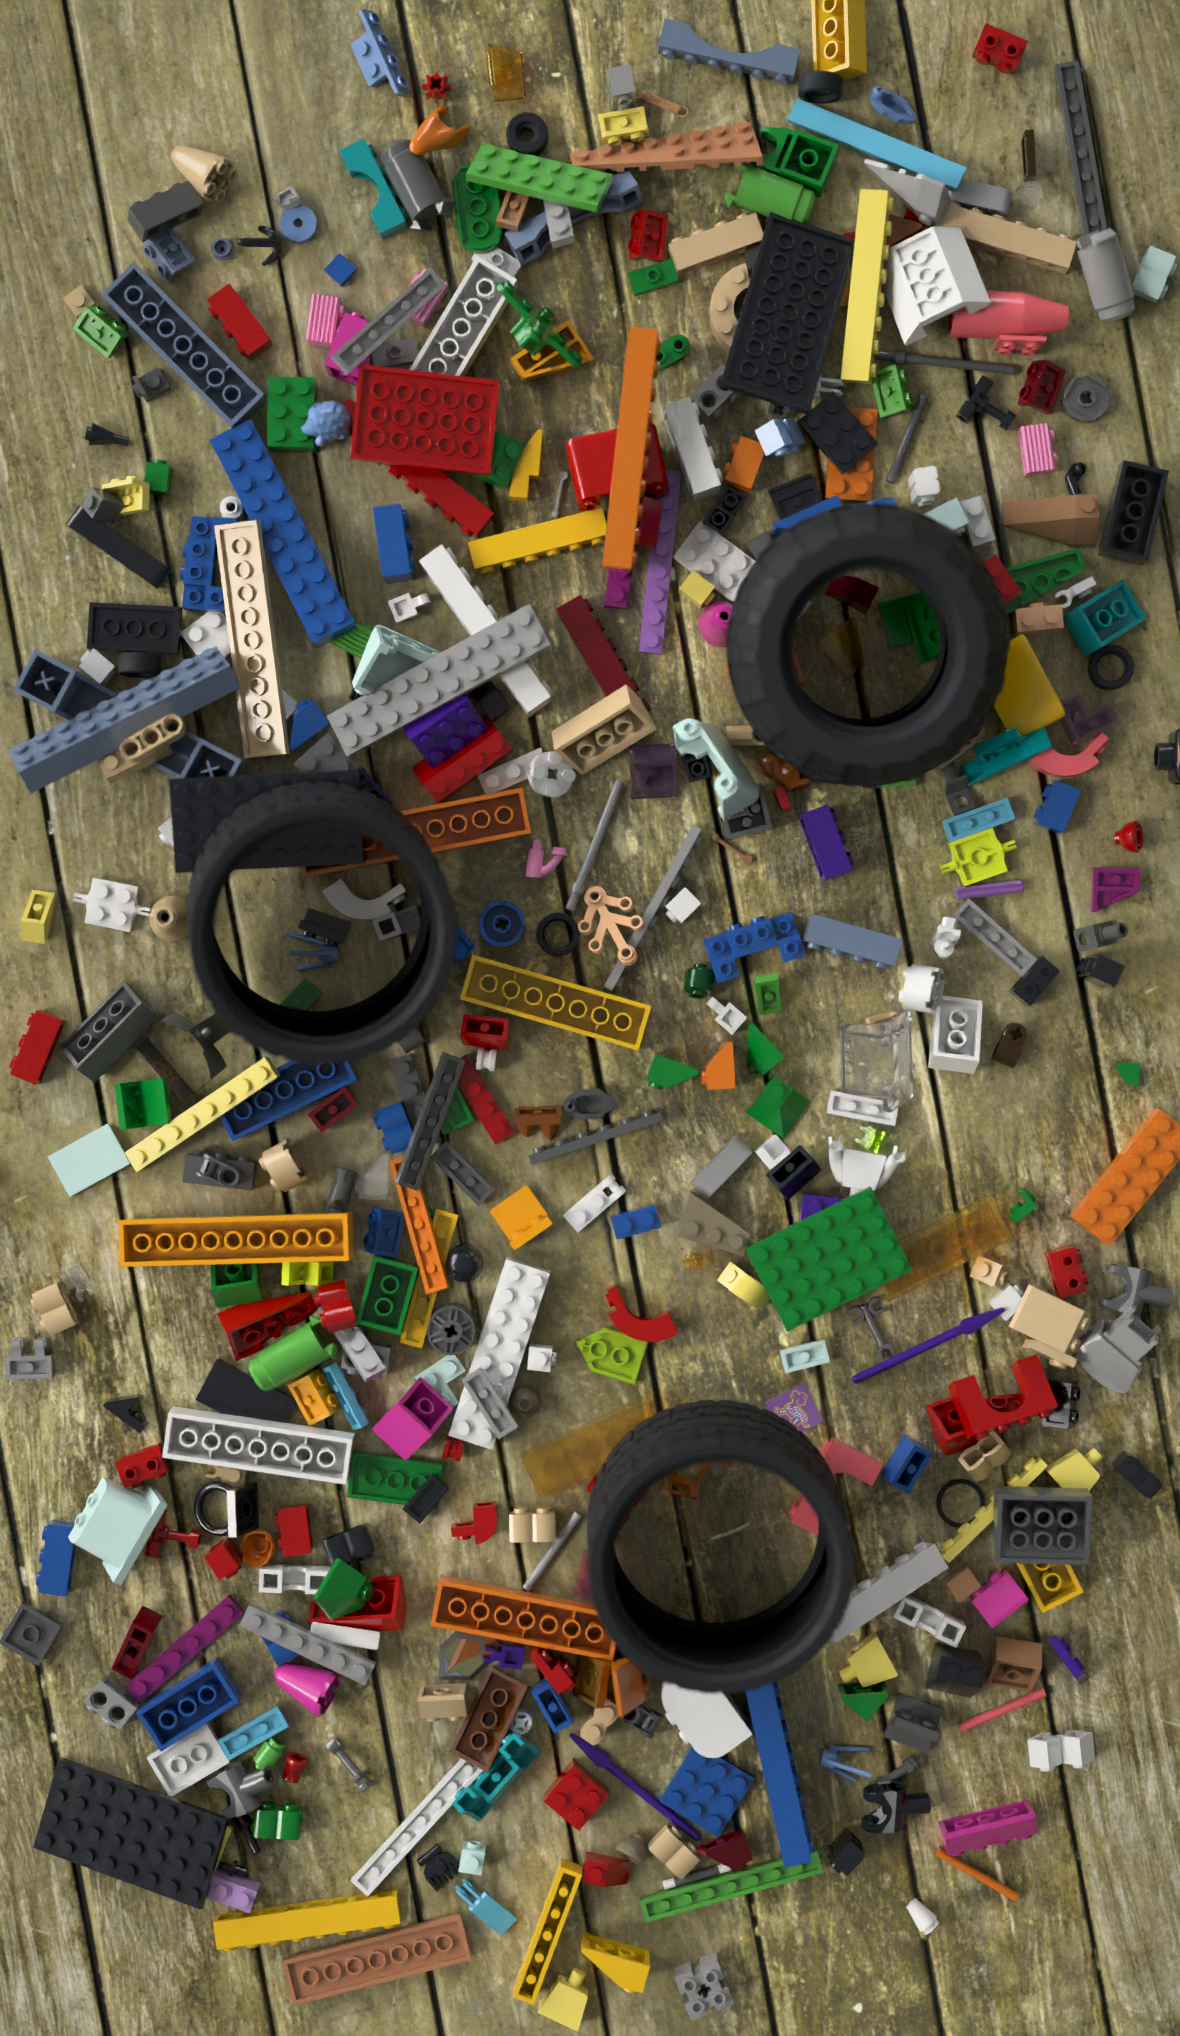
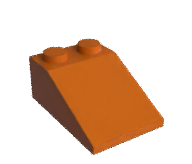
(628, 1684)

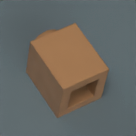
(961, 1583)

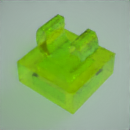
(872, 1139)

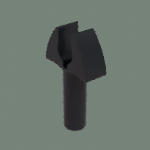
(242, 1825)

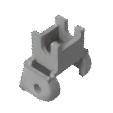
(1119, 1355)

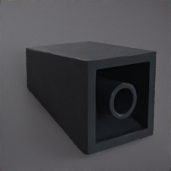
(955, 1670)

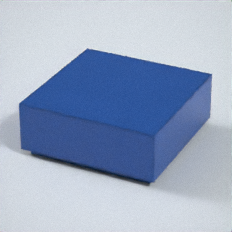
(340, 270)

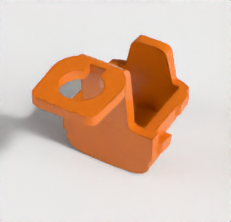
(691, 1485)

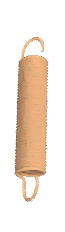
(660, 102)

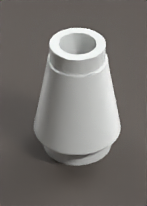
(922, 1916)

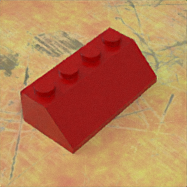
(464, 764)

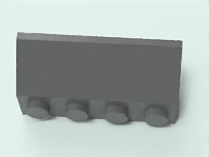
(108, 1031)

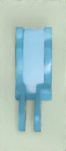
(487, 1908)

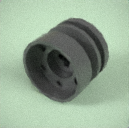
(449, 1315)

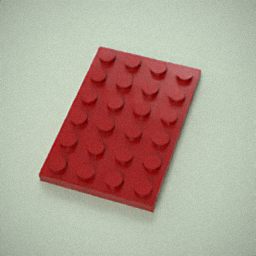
(424, 420)

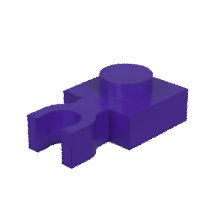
(508, 1656)

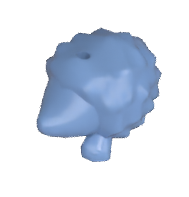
(327, 422)

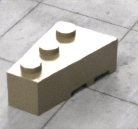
(710, 1227)

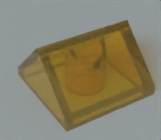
(505, 74)

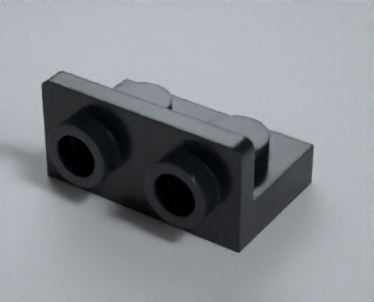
(1066, 1396)

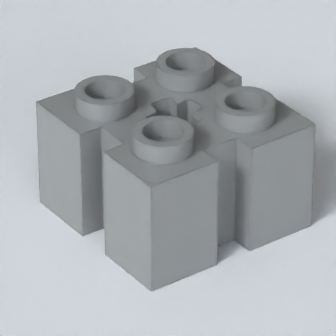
(699, 1999)

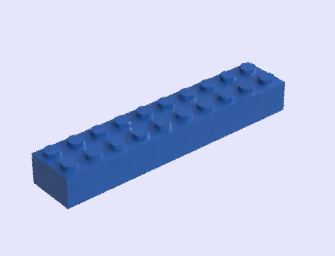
(283, 533)

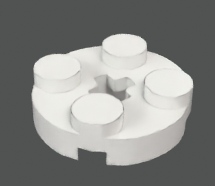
(538, 774)

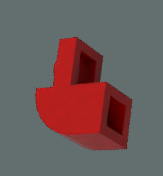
(484, 1523)

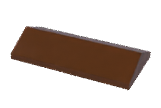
(489, 1719)

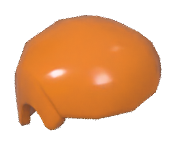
(257, 1548)

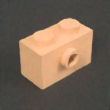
(1037, 619)

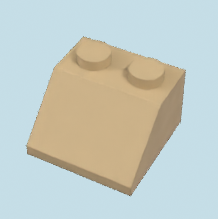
(443, 1702)

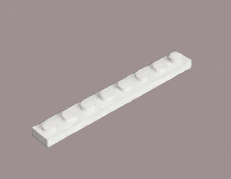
(414, 1827)

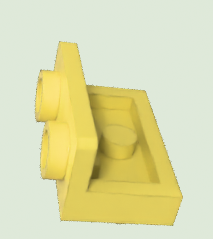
(623, 126)
(132, 493)

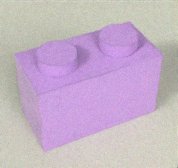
(233, 1891)

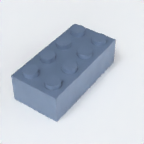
(851, 940)

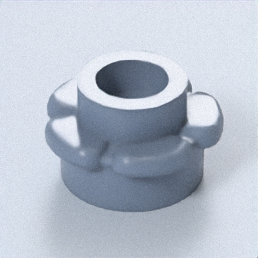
(222, 243)

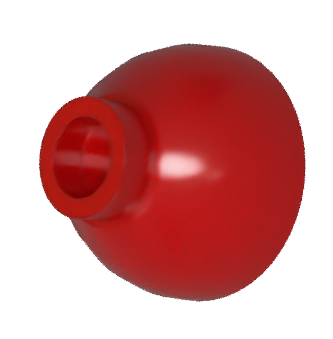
(1130, 837)

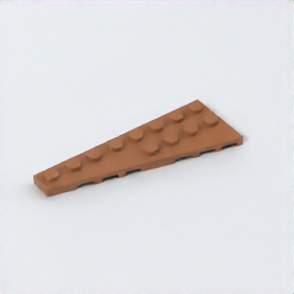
(675, 151)

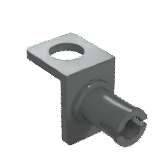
(956, 787)
(1100, 935)

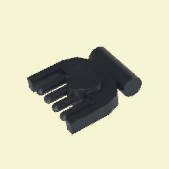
(436, 1864)

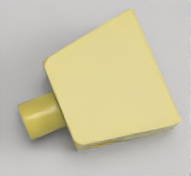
(1075, 1470)
(868, 1663)
(565, 2000)

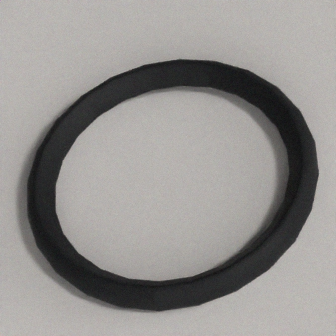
(945, 1487)

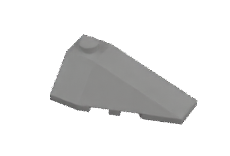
(920, 194)

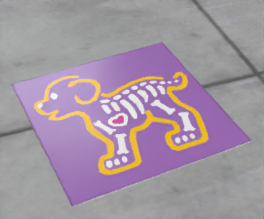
(796, 1408)

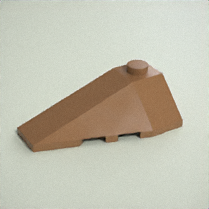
(1061, 518)

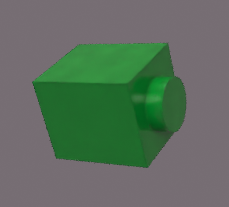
(159, 476)

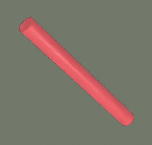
(1002, 1709)

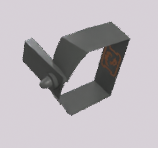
(206, 1033)

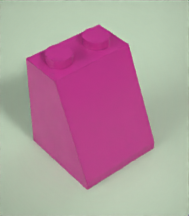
(349, 326)
(412, 1418)

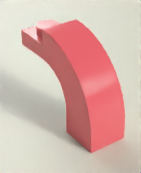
(1062, 766)

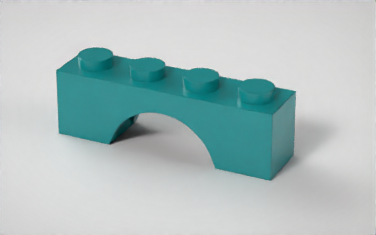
(361, 164)

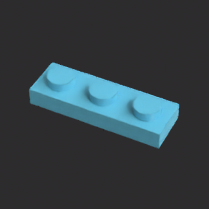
(978, 820)
(346, 1396)
(253, 1732)

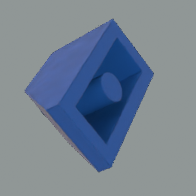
(305, 722)

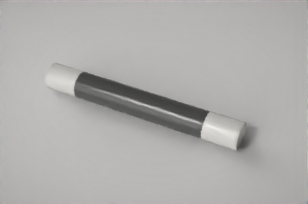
(695, 1876)

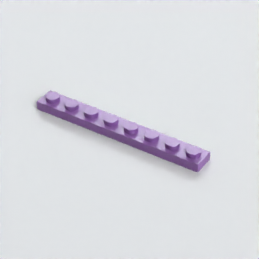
(660, 570)

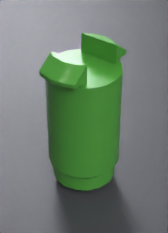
(767, 192)
(291, 1356)

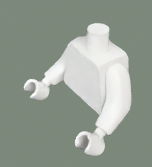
(861, 1168)

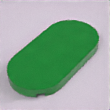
(476, 214)

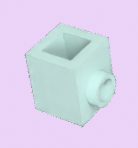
(472, 1857)

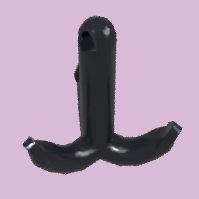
(274, 240)

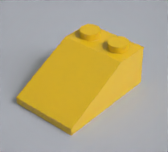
(620, 1961)

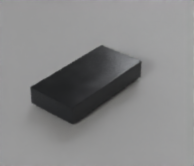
(426, 1498)

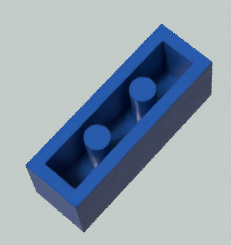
(56, 1559)

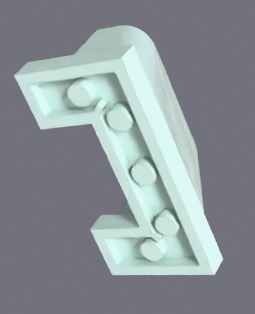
(117, 1525)

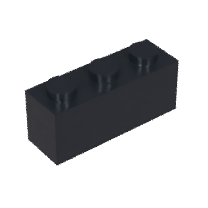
(1100, 970)

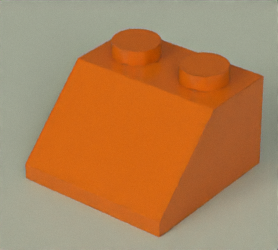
(719, 1070)

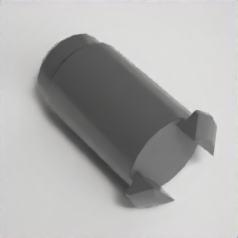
(415, 185)

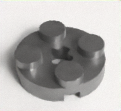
(1081, 386)

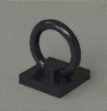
(241, 1509)

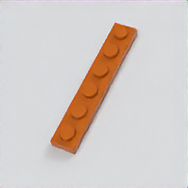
(422, 1235)

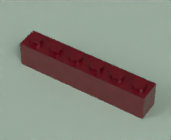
(594, 647)

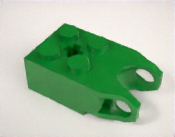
(793, 154)

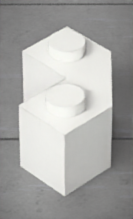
(1072, 1748)

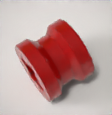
(453, 1449)

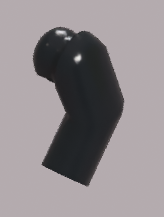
(1073, 476)

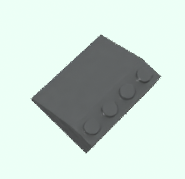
(1042, 1525)

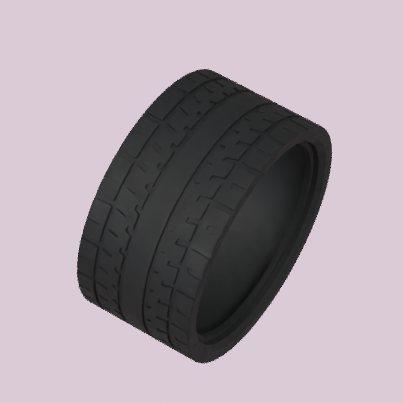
(337, 1033)
(738, 1652)

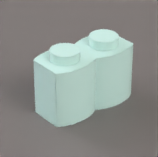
(1153, 274)

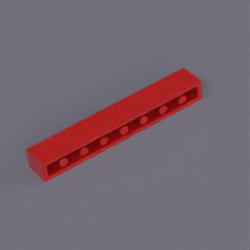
(440, 492)

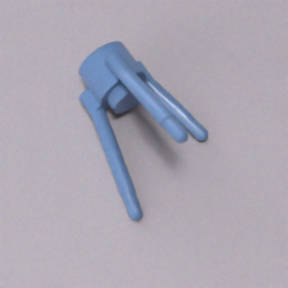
(327, 954)
(831, 1761)

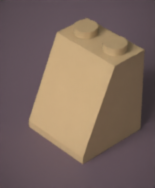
(1050, 1320)

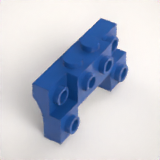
(200, 566)
(752, 938)

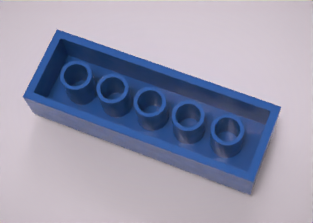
(294, 1089)

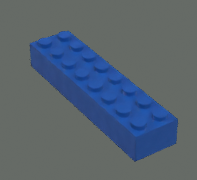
(780, 1775)

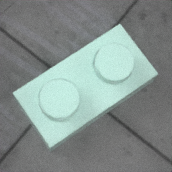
(804, 1356)

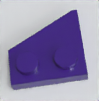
(1073, 1665)

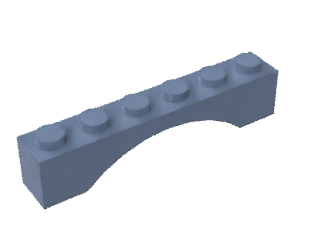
(773, 63)
(534, 233)

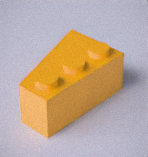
(548, 359)

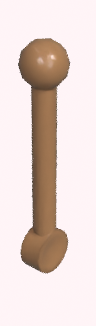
(746, 858)

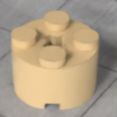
(285, 1166)

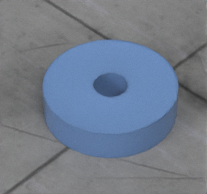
(298, 234)

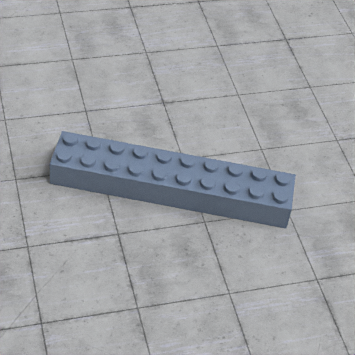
(107, 725)

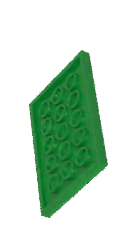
(828, 1258)

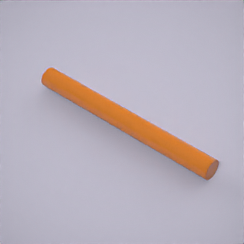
(977, 1874)

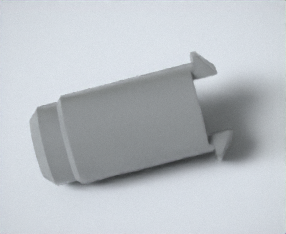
(1106, 275)

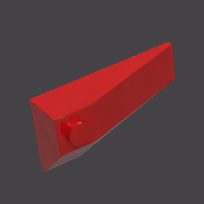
(948, 1427)

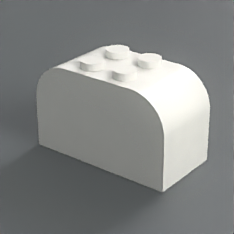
(706, 1720)

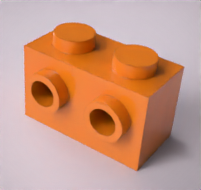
(744, 465)

